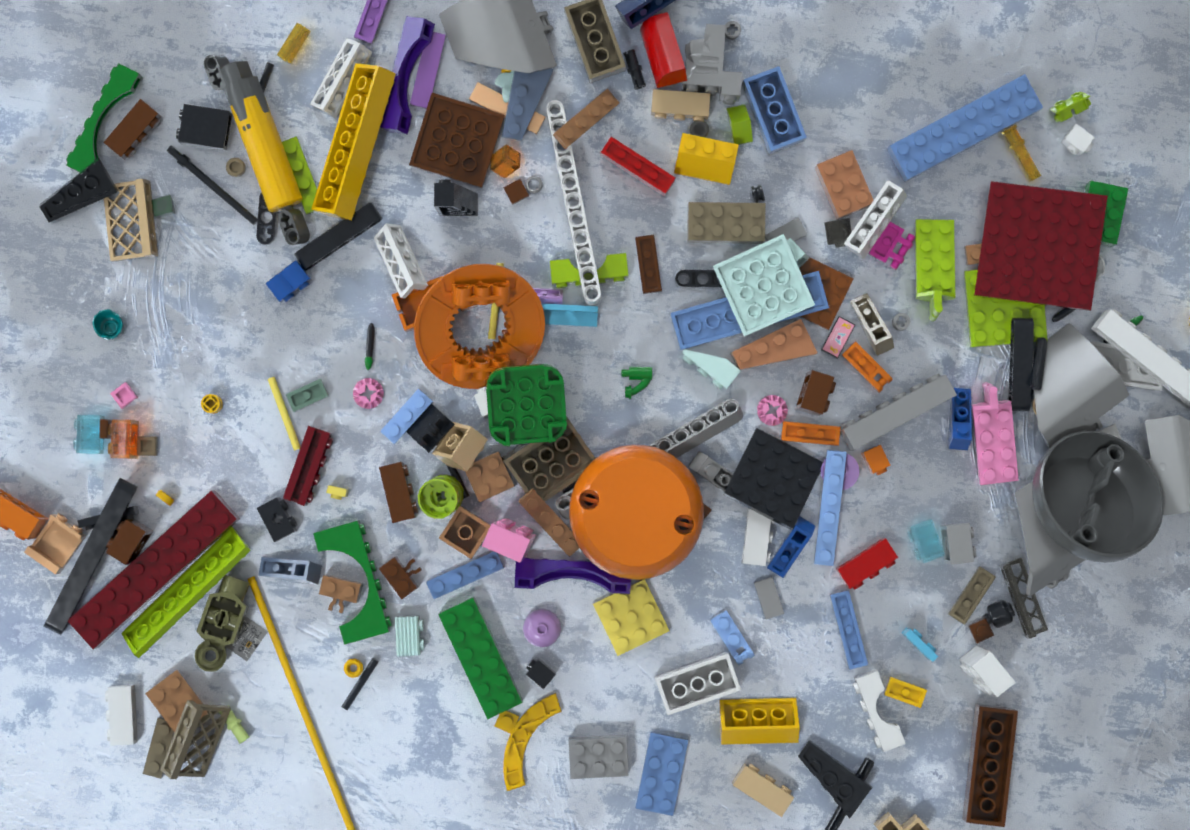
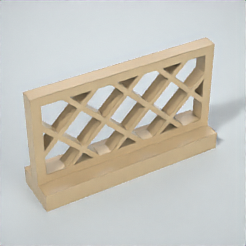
(146, 221)

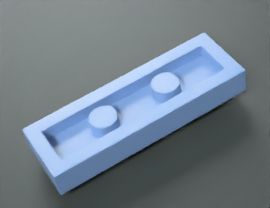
(406, 416)

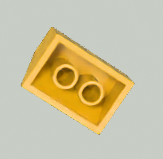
(706, 159)

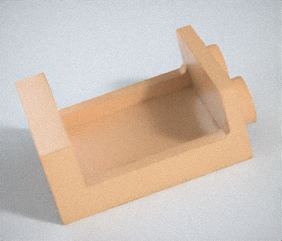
(56, 543)

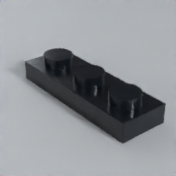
(90, 522)

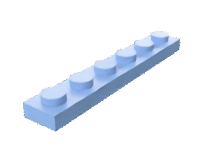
(830, 507)

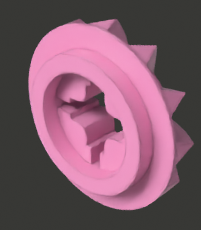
(376, 397)
(770, 419)

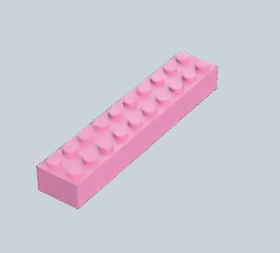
(509, 539)

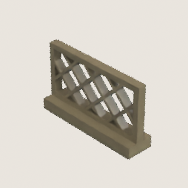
(184, 738)

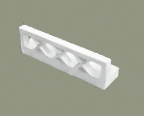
(335, 94)
(403, 257)

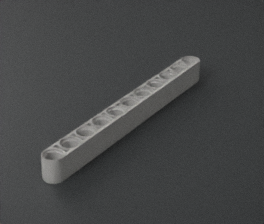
(688, 432)

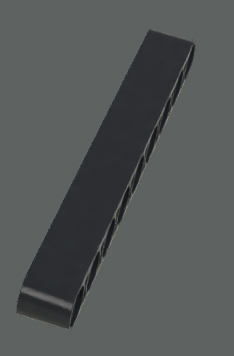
(90, 556)

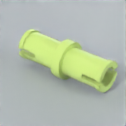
(236, 728)

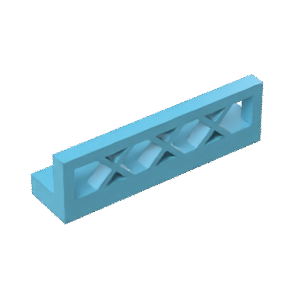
(570, 315)

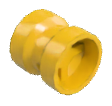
(215, 404)

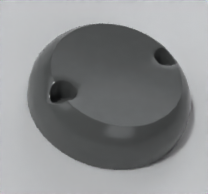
(1097, 497)

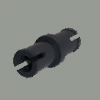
(634, 69)

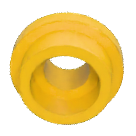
(353, 674)

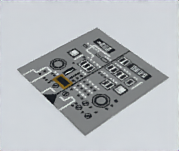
(248, 639)

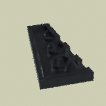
(82, 190)

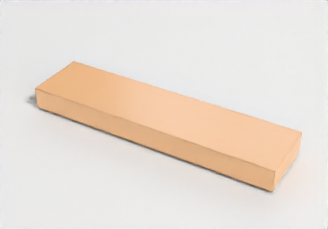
(494, 101)

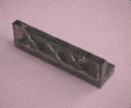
(1019, 602)

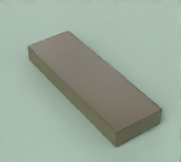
(971, 595)

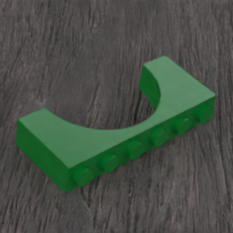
(351, 541)

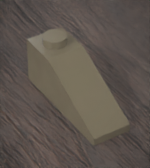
(872, 324)

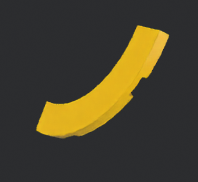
(520, 736)

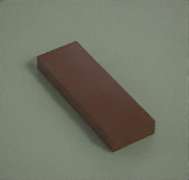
(648, 264)

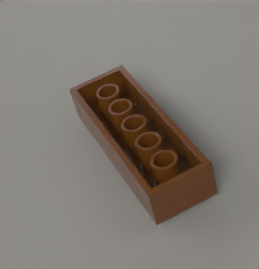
(990, 765)

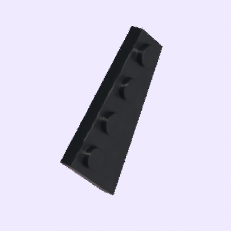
(837, 779)

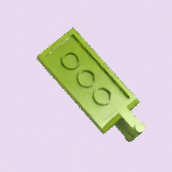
(934, 263)

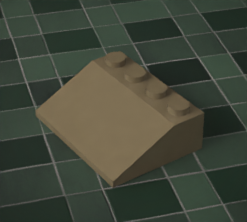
(549, 465)

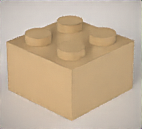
(460, 447)

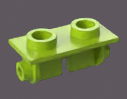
(1078, 102)

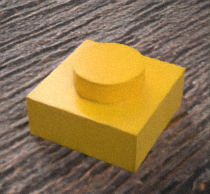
(506, 721)

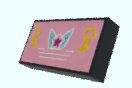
(838, 337)

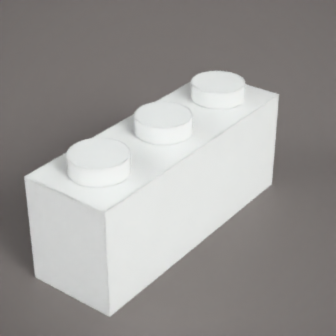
(757, 539)
(121, 715)

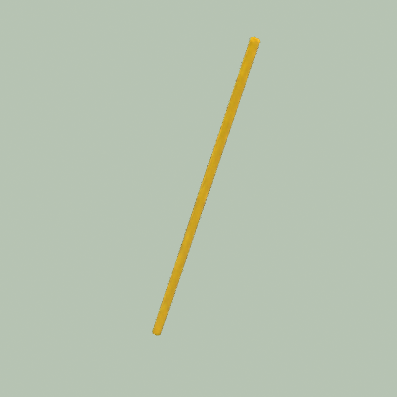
(301, 704)

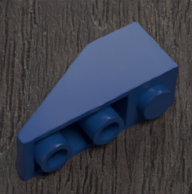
(960, 420)

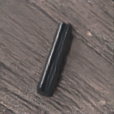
(1038, 364)

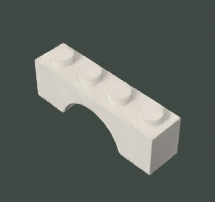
(887, 734)

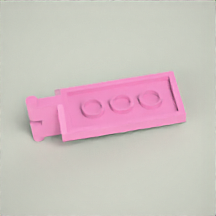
(994, 438)

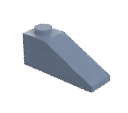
(290, 570)

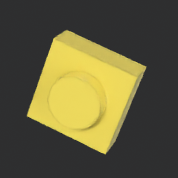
(337, 492)

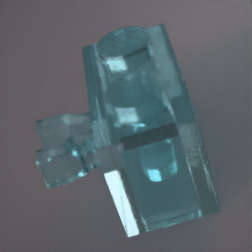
(88, 434)

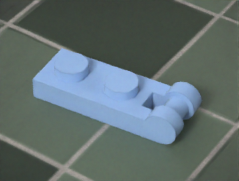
(731, 637)

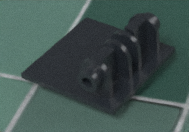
(430, 428)

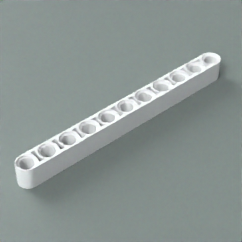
(574, 211)

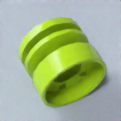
(430, 496)

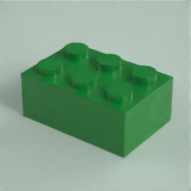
(1114, 209)

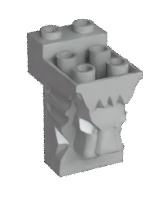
(705, 67)

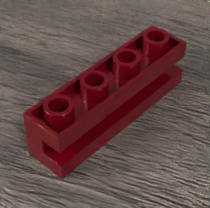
(307, 466)

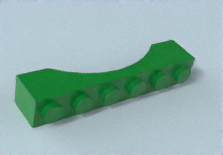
(121, 85)

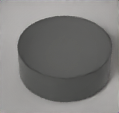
(699, 129)

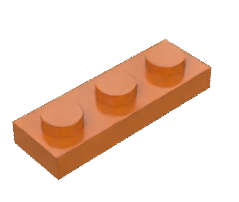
(810, 433)

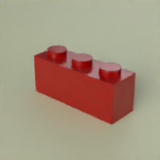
(867, 564)

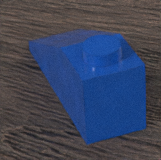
(791, 547)

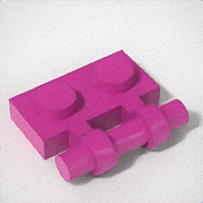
(887, 241)

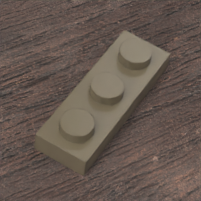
(158, 748)

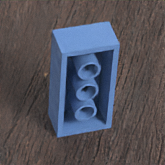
(774, 110)

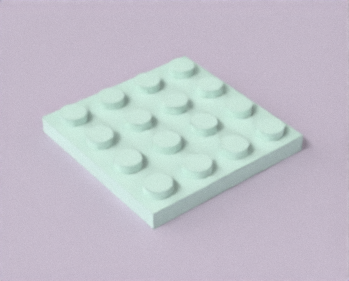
(763, 285)

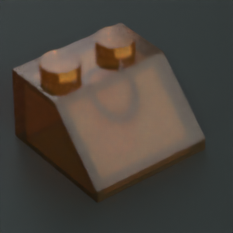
(123, 439)

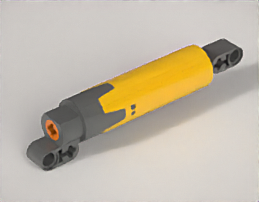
(260, 142)

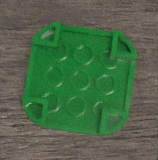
(526, 404)

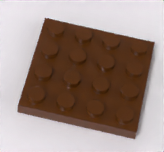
(456, 140)

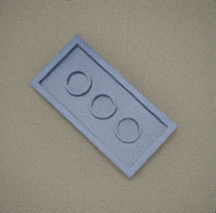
(661, 773)

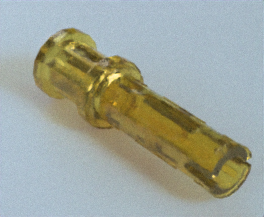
(1017, 144)

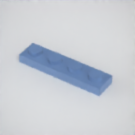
(464, 575)
(848, 629)

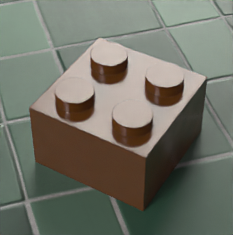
(128, 541)

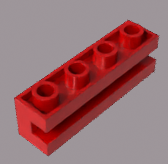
(637, 166)

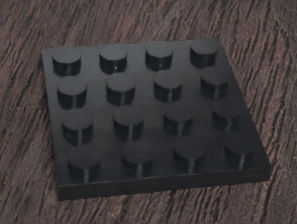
(773, 479)

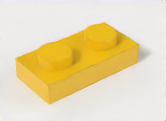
(905, 692)

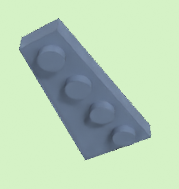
(523, 100)

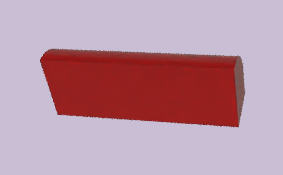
(663, 50)

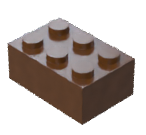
(815, 393)

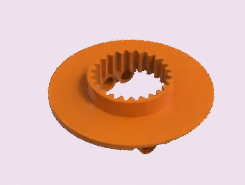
(481, 286)

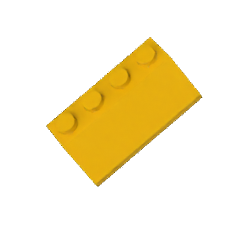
(759, 721)

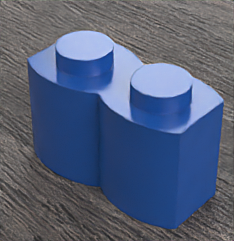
(288, 282)

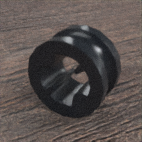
(757, 193)

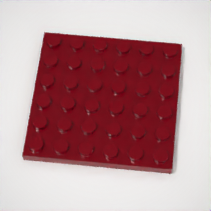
(1041, 245)

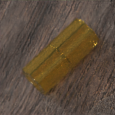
(293, 43)

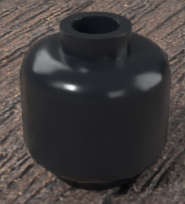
(999, 613)

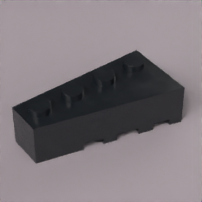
(454, 199)

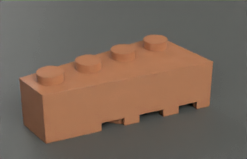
(779, 346)

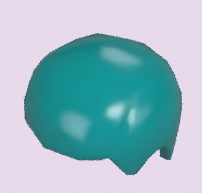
(107, 324)

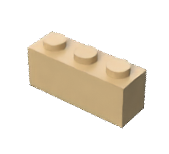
(680, 105)
(763, 789)

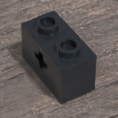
(268, 514)

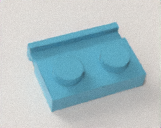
(915, 638)

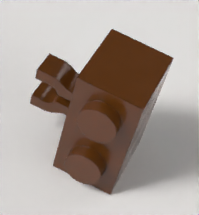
(399, 577)

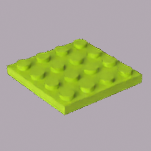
(991, 318)

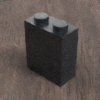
(204, 127)

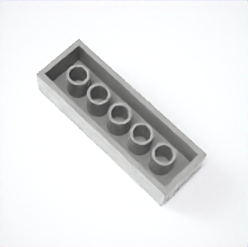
(901, 410)

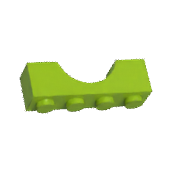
(565, 273)

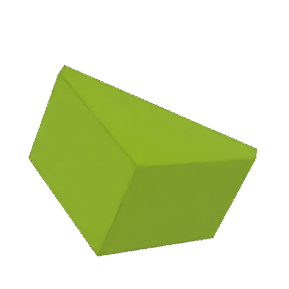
(740, 124)

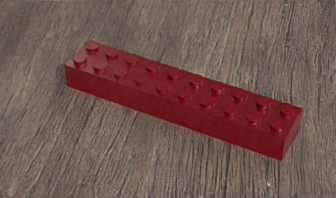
(153, 569)

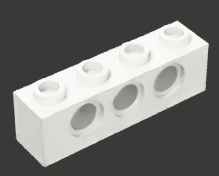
(875, 219)

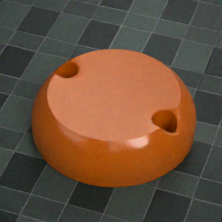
(636, 512)

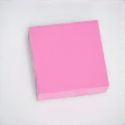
(124, 395)

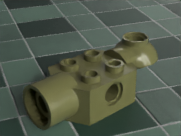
(221, 622)

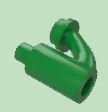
(637, 373)

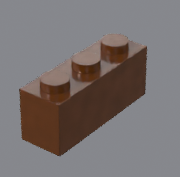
(133, 129)
(398, 492)

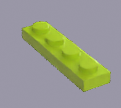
(301, 172)

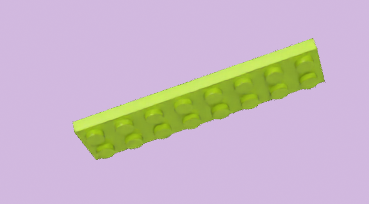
(185, 592)

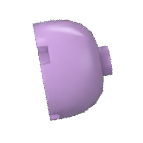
(541, 628)

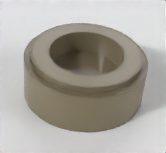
(235, 167)

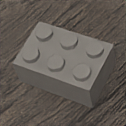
(598, 756)

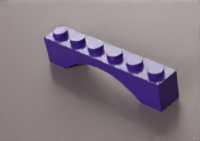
(414, 39)
(535, 572)

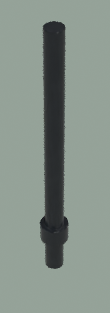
(184, 161)

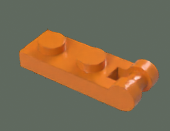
(866, 366)

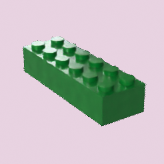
(480, 657)

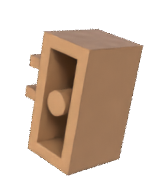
(340, 589)

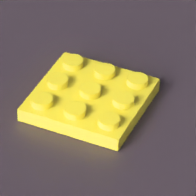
(631, 618)

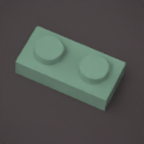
(307, 395)

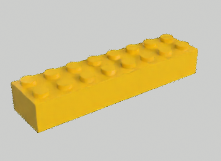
(353, 141)

